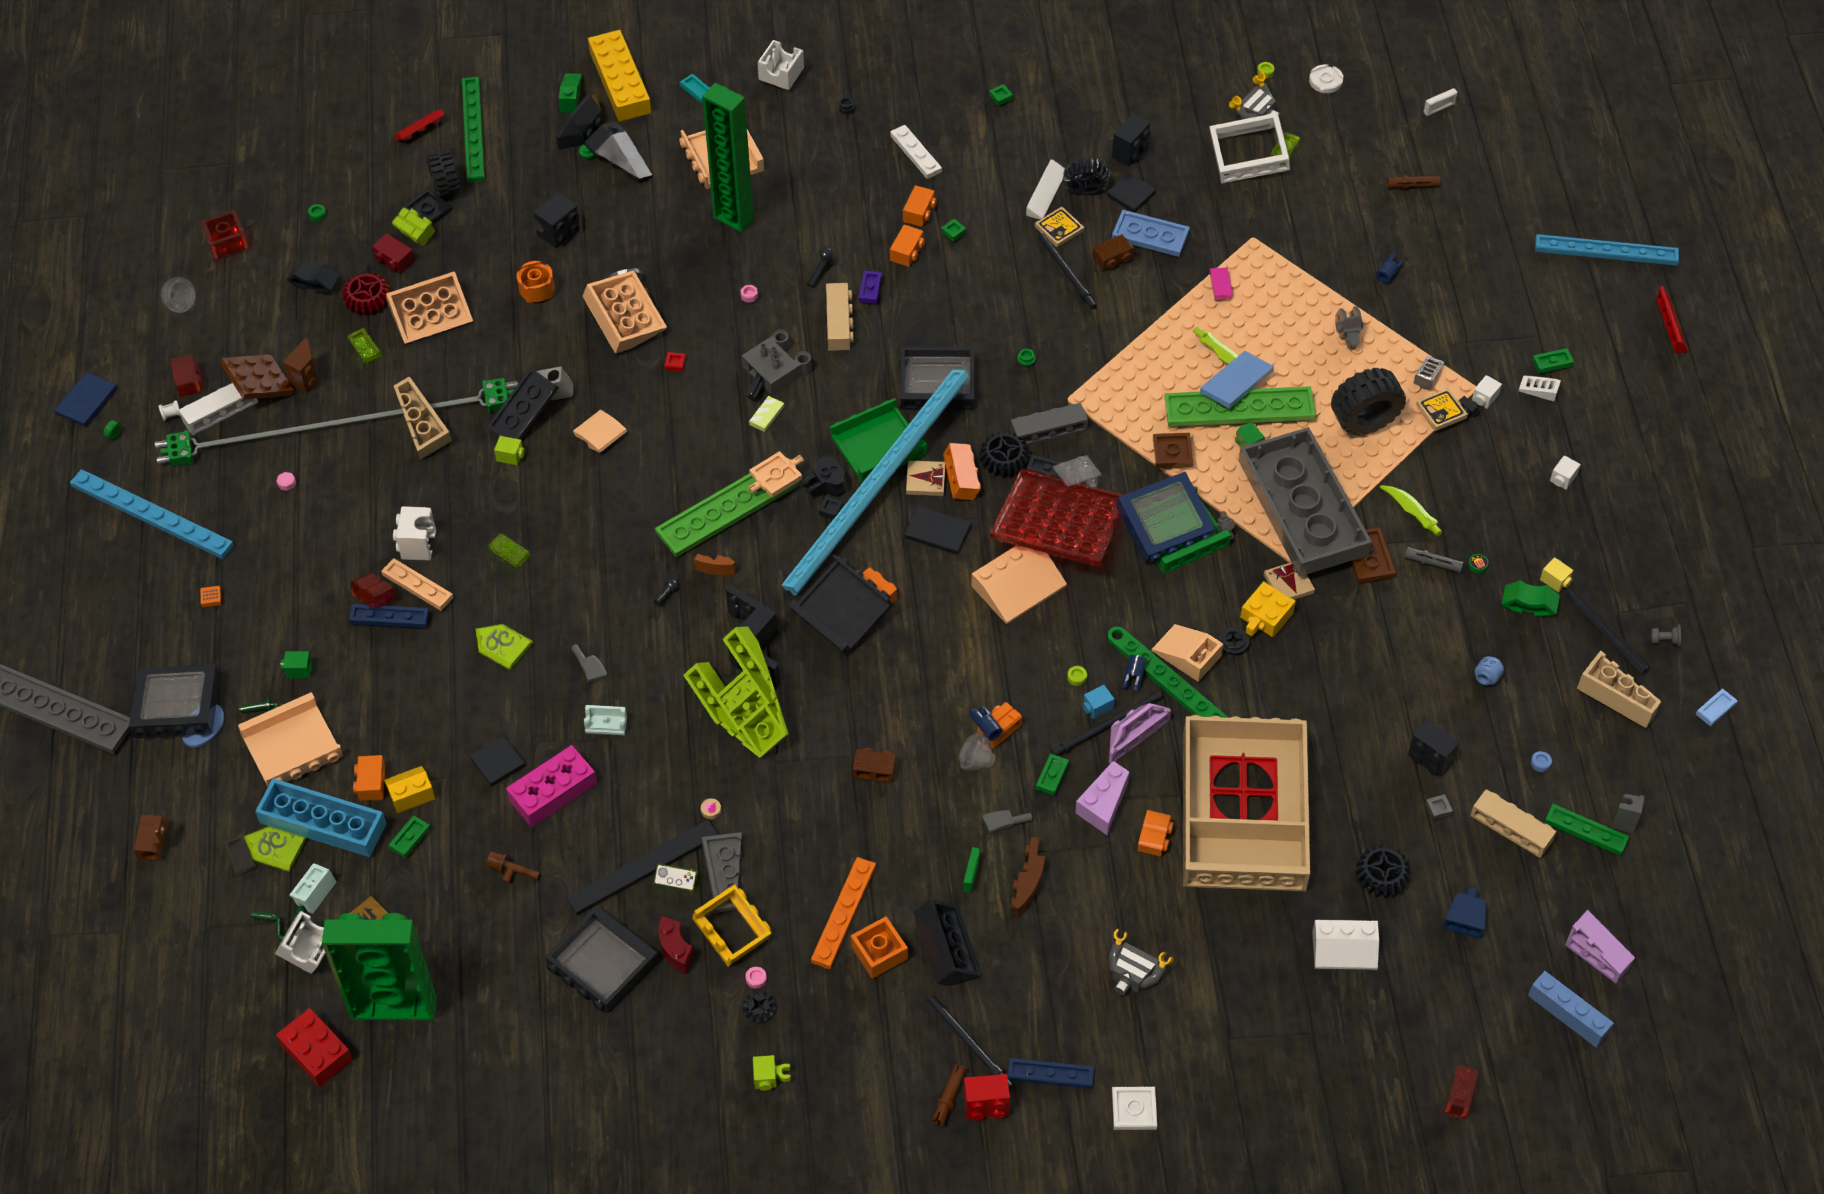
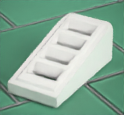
(1548, 392)

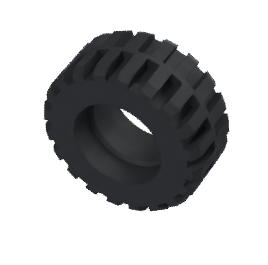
(1368, 401)

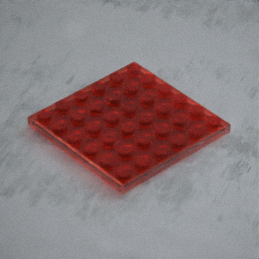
(1058, 519)

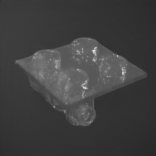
(1078, 471)

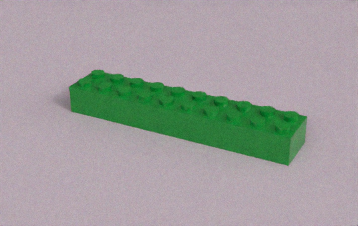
(728, 156)

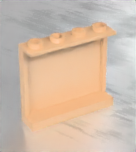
(697, 151)

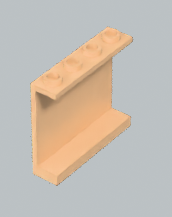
(290, 740)

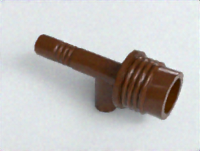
(499, 861)

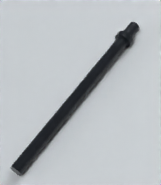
(1065, 746)

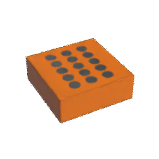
(211, 596)

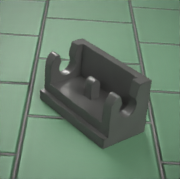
(1628, 815)

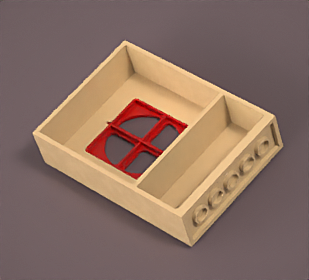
(1242, 851)

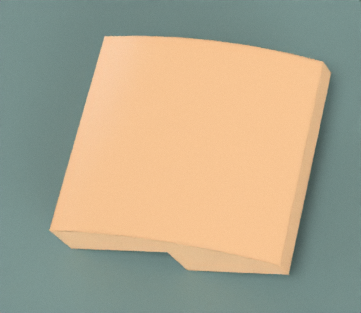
(600, 431)

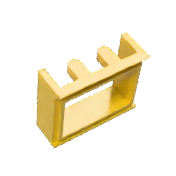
(747, 911)

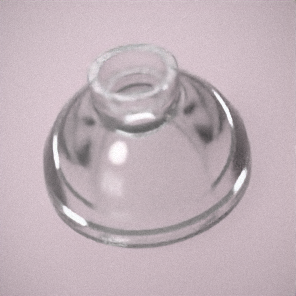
(183, 294)
(976, 753)

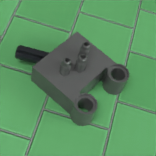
(773, 366)

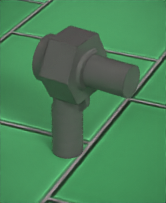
(1225, 523)

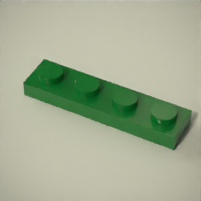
(1586, 829)

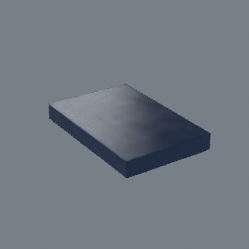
(85, 399)

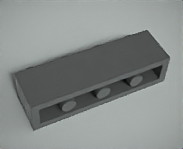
(1050, 424)

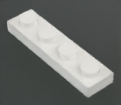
(916, 151)

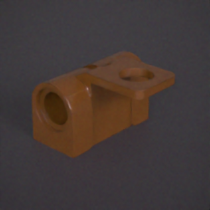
(150, 837)

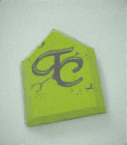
(502, 644)
(275, 847)

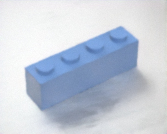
(1570, 1009)

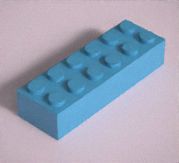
(321, 817)

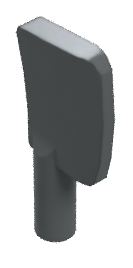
(591, 665)
(1002, 819)

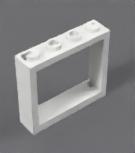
(1255, 167)

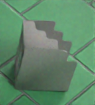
(559, 378)

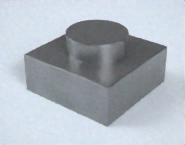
(1438, 807)

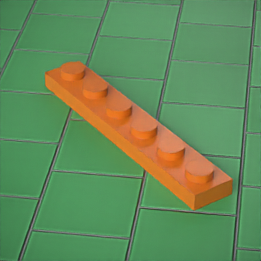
(843, 913)

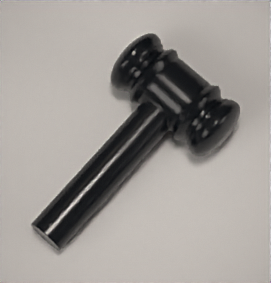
(826, 261)

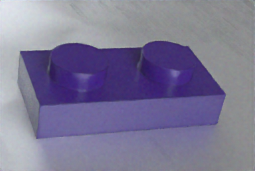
(870, 287)

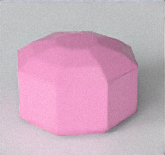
(749, 293)
(286, 481)

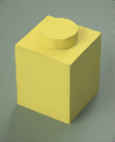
(1557, 575)

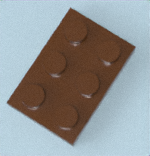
(1378, 563)

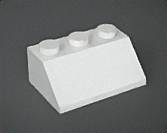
(1345, 944)

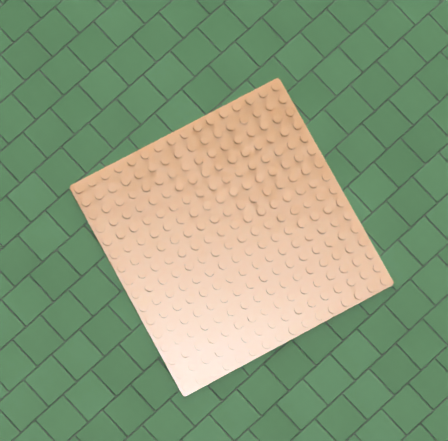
(1291, 325)

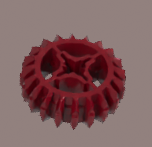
(365, 293)

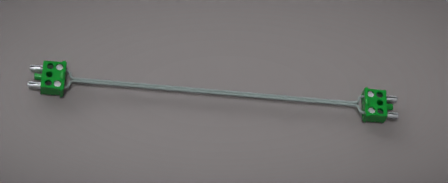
(180, 445)

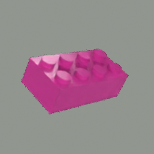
(551, 786)

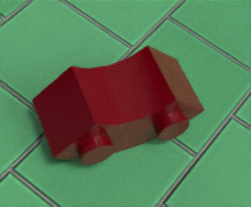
(674, 948)

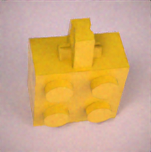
(1267, 610)

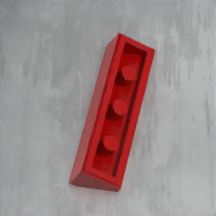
(1671, 321)

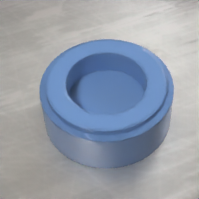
(1541, 761)

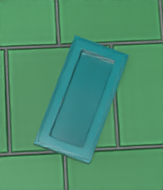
(694, 87)

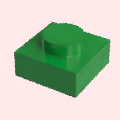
(1001, 94)
(953, 230)

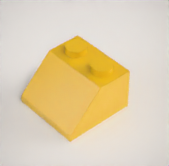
(409, 789)

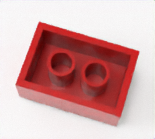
(314, 1047)

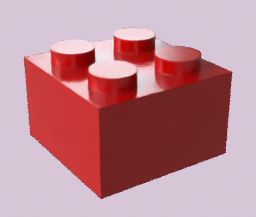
(986, 1097)

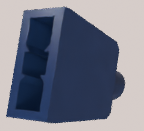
(1467, 914)

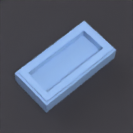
(1716, 707)

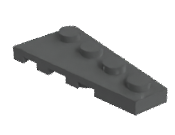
(722, 864)

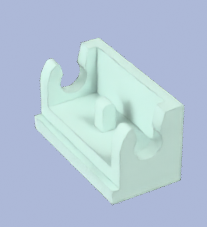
(605, 720)
(313, 887)

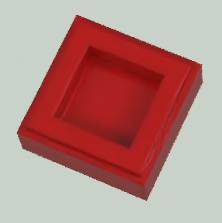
(675, 361)

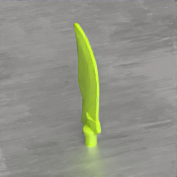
(1220, 349)
(1411, 506)

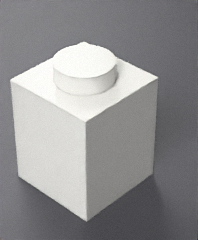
(1486, 392)
(1565, 472)

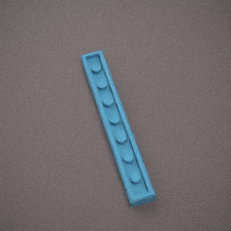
(1606, 249)

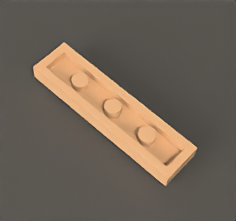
(417, 584)

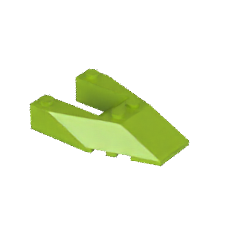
(749, 702)

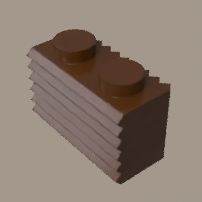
(1113, 252)
(874, 765)

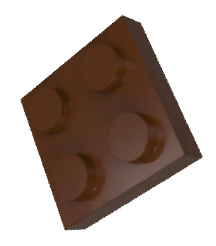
(1172, 450)

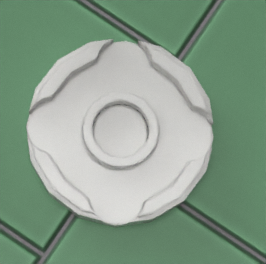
(1326, 79)

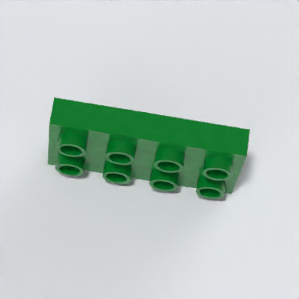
(379, 967)

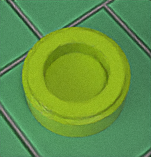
(1267, 68)
(1077, 675)

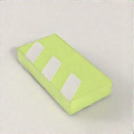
(766, 414)

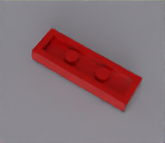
(419, 125)

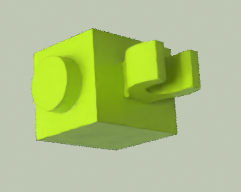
(766, 1072)

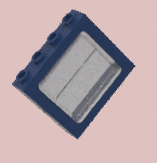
(1165, 517)

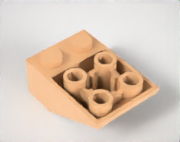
(1189, 650)

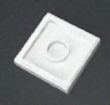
(1134, 1108)

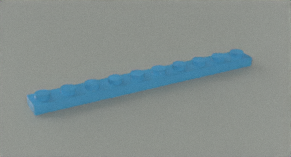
(152, 514)

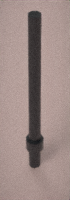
(1084, 293)
(994, 1069)

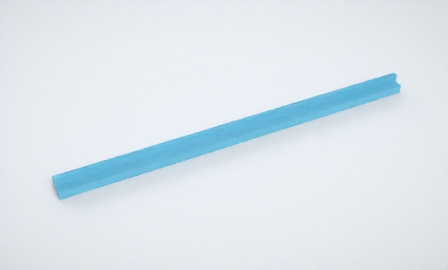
(874, 482)

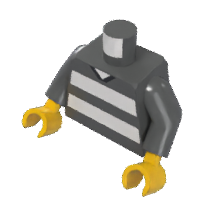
(1257, 102)
(1133, 967)

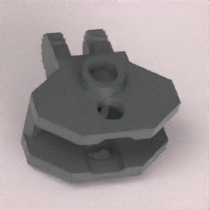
(1349, 326)

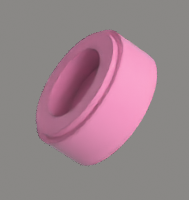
(756, 977)

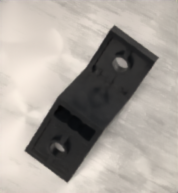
(761, 622)

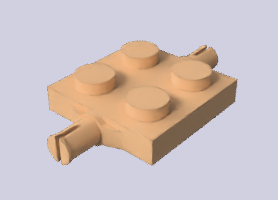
(775, 474)

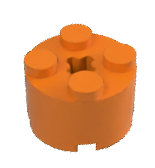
(535, 282)

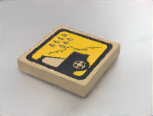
(1059, 227)
(1441, 409)

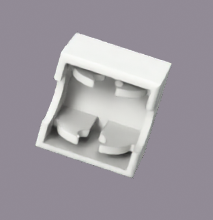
(779, 66)
(413, 531)
(302, 943)

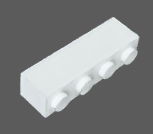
(214, 408)

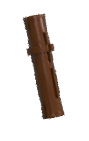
(1405, 181)
(945, 1103)

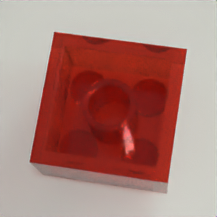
(224, 234)

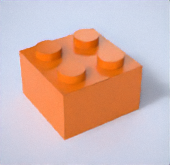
(879, 947)

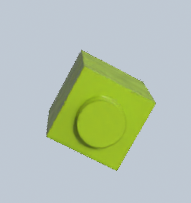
(509, 450)

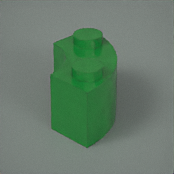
(1529, 598)

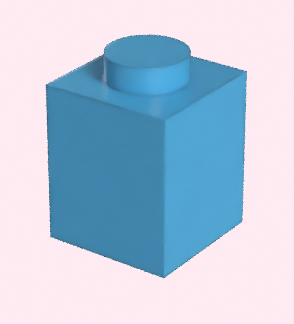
(1098, 702)

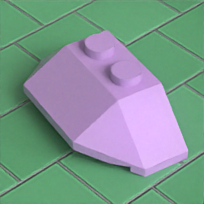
(1136, 728)

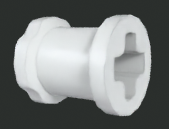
(169, 410)

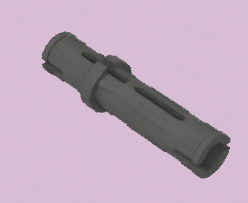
(1433, 559)

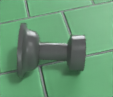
(1674, 635)

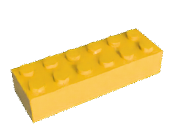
(619, 75)

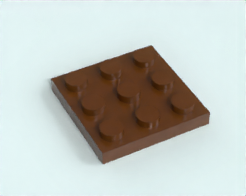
(257, 376)

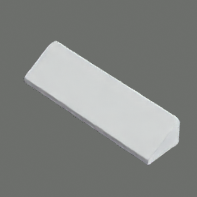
(1045, 191)

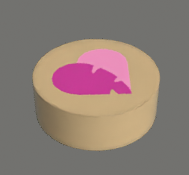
(710, 808)

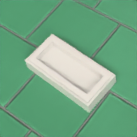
(1440, 102)

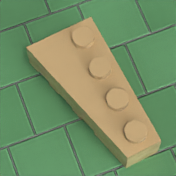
(424, 424)
(1618, 691)

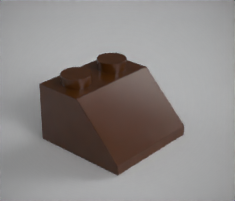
(301, 367)

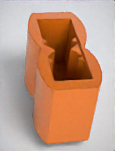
(1154, 833)

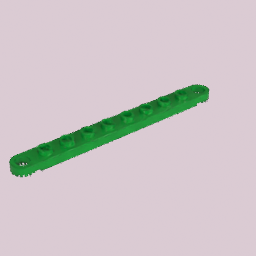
(1164, 675)

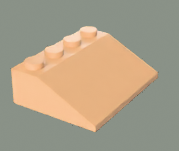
(429, 307)
(623, 310)
(1017, 582)

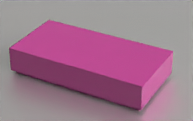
(1221, 283)

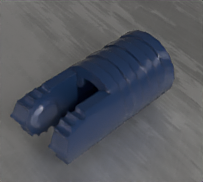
(1388, 269)
(1134, 668)
(986, 723)

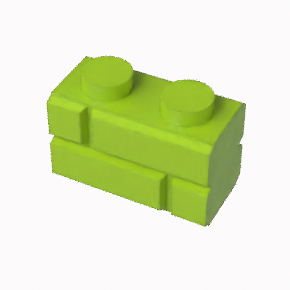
(413, 226)

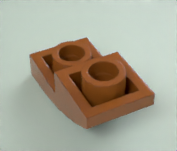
(720, 566)

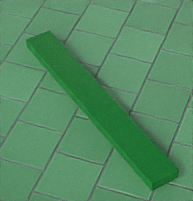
(473, 129)

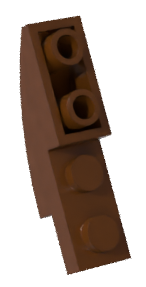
(1028, 880)

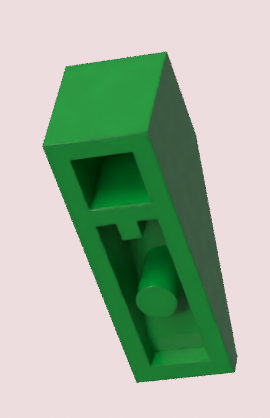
(570, 92)

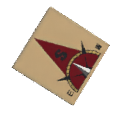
(925, 478)
(1288, 581)

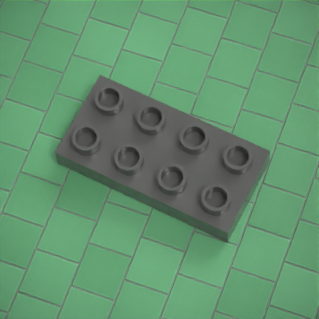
(1304, 501)

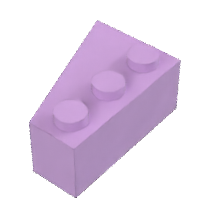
(1103, 797)
(1599, 947)

